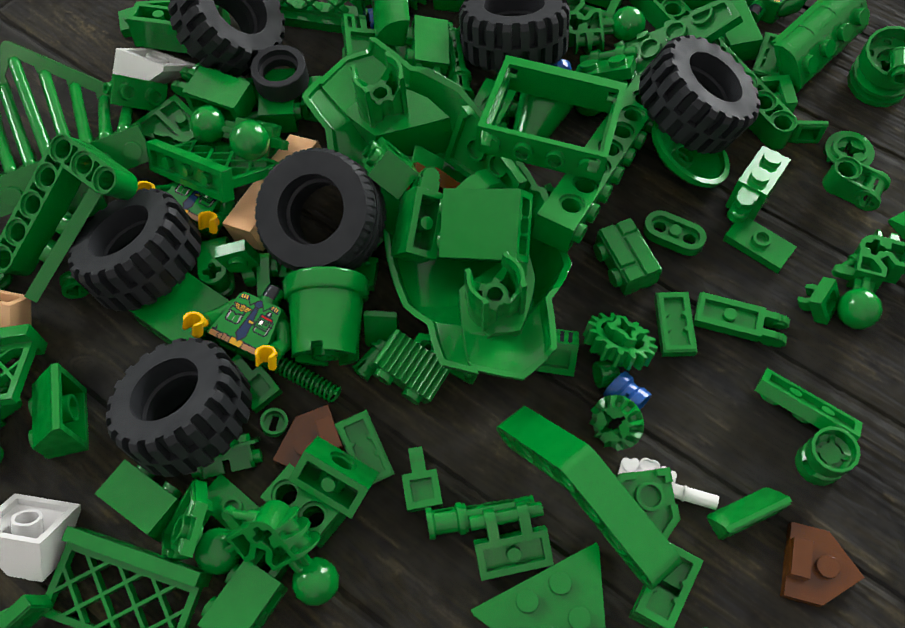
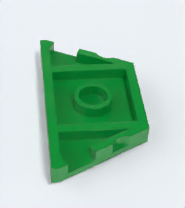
(56, 250)
(555, 598)

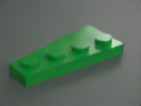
(706, 22)

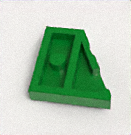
(168, 122)

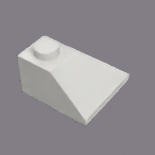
(148, 64)
(33, 535)

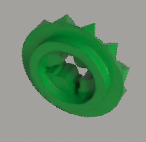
(856, 143)
(617, 407)

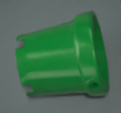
(325, 313)

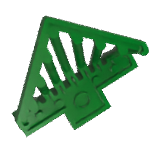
(123, 145)

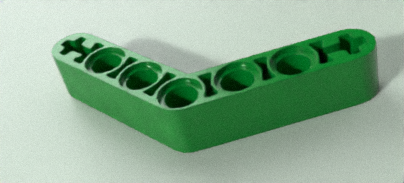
(595, 490)

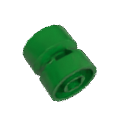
(827, 456)

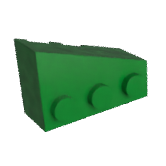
(152, 27)

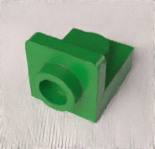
(783, 88)

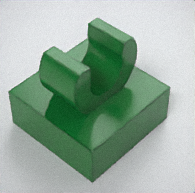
(822, 300)

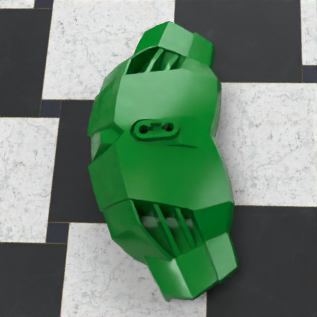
(476, 312)

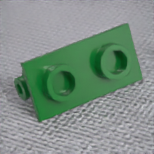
(135, 92)
(240, 455)

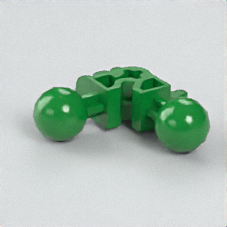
(591, 28)
(247, 136)
(872, 263)
(284, 538)

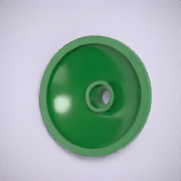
(690, 166)

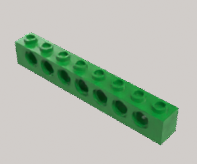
(576, 198)

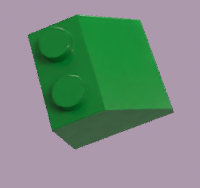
(58, 414)

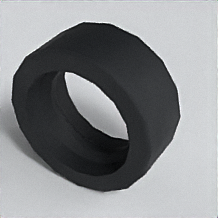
(275, 57)

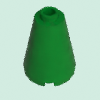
(539, 115)

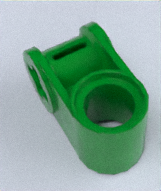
(854, 181)
(211, 271)

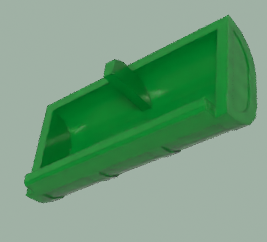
(818, 37)

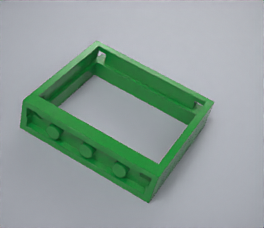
(557, 85)

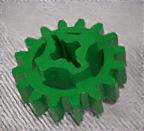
(620, 341)

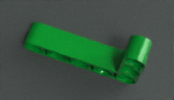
(49, 195)

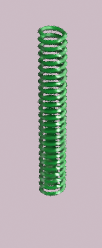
(318, 384)

